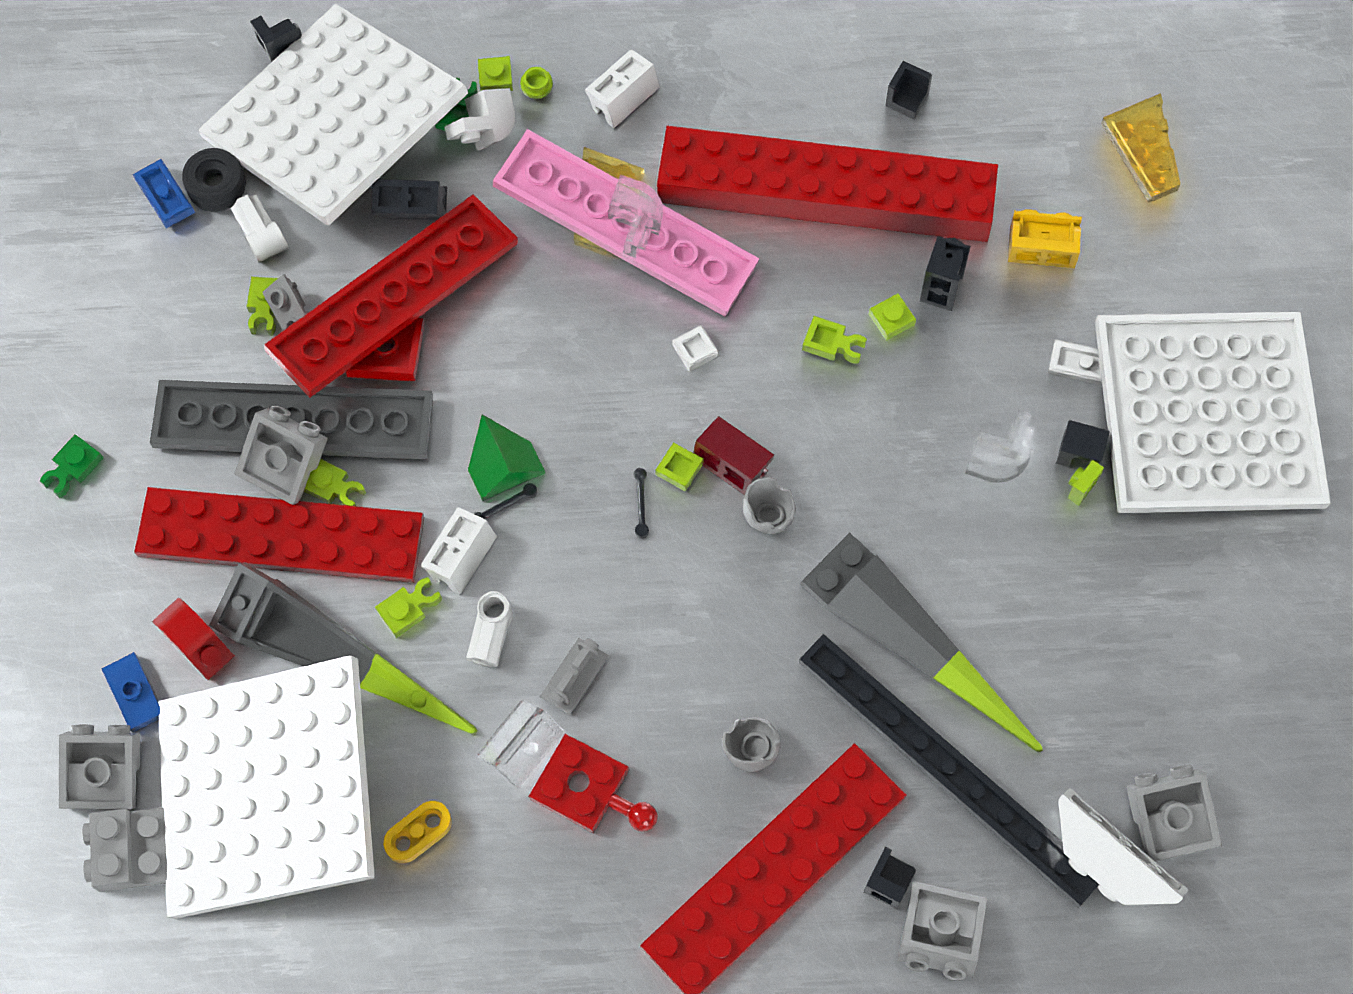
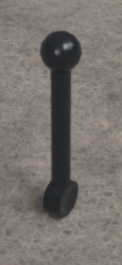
(529, 491)
(641, 529)

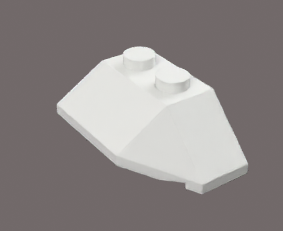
(1111, 858)

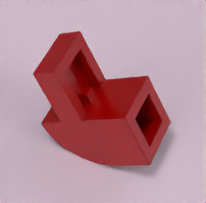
(193, 638)

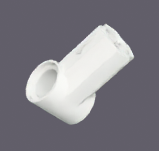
(261, 233)
(489, 632)

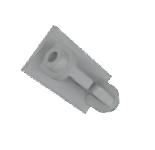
(285, 301)
(574, 675)

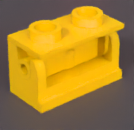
(1044, 238)

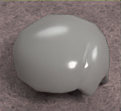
(768, 506)
(751, 744)

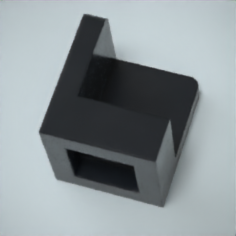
(276, 38)
(908, 90)
(1082, 443)
(889, 879)

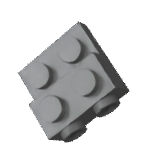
(280, 453)
(98, 767)
(1174, 813)
(125, 849)
(942, 931)

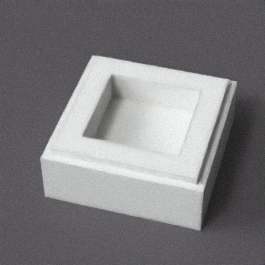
(695, 348)

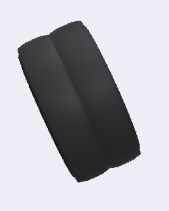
(211, 162)

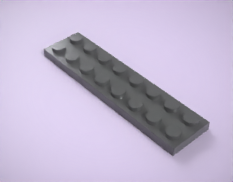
(353, 419)

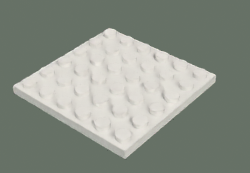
(333, 113)
(1210, 412)
(265, 788)

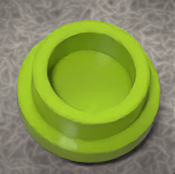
(536, 83)

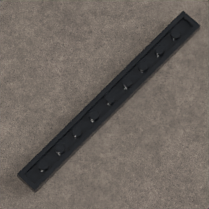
(947, 767)

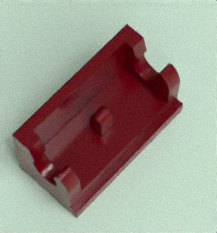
(732, 455)

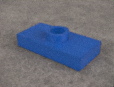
(163, 193)
(132, 692)

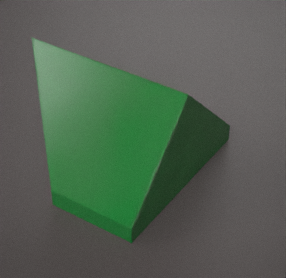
(501, 459)

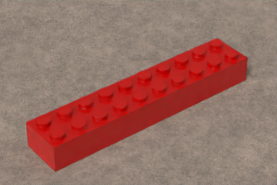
(827, 183)

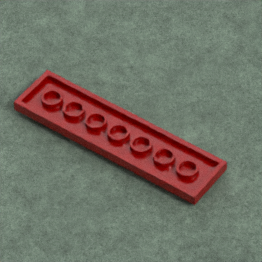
(390, 295)
(280, 535)
(772, 872)

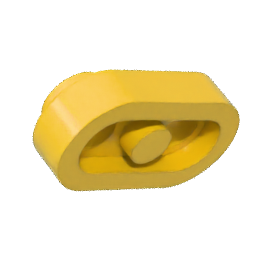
(415, 829)

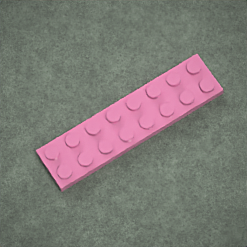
(580, 198)

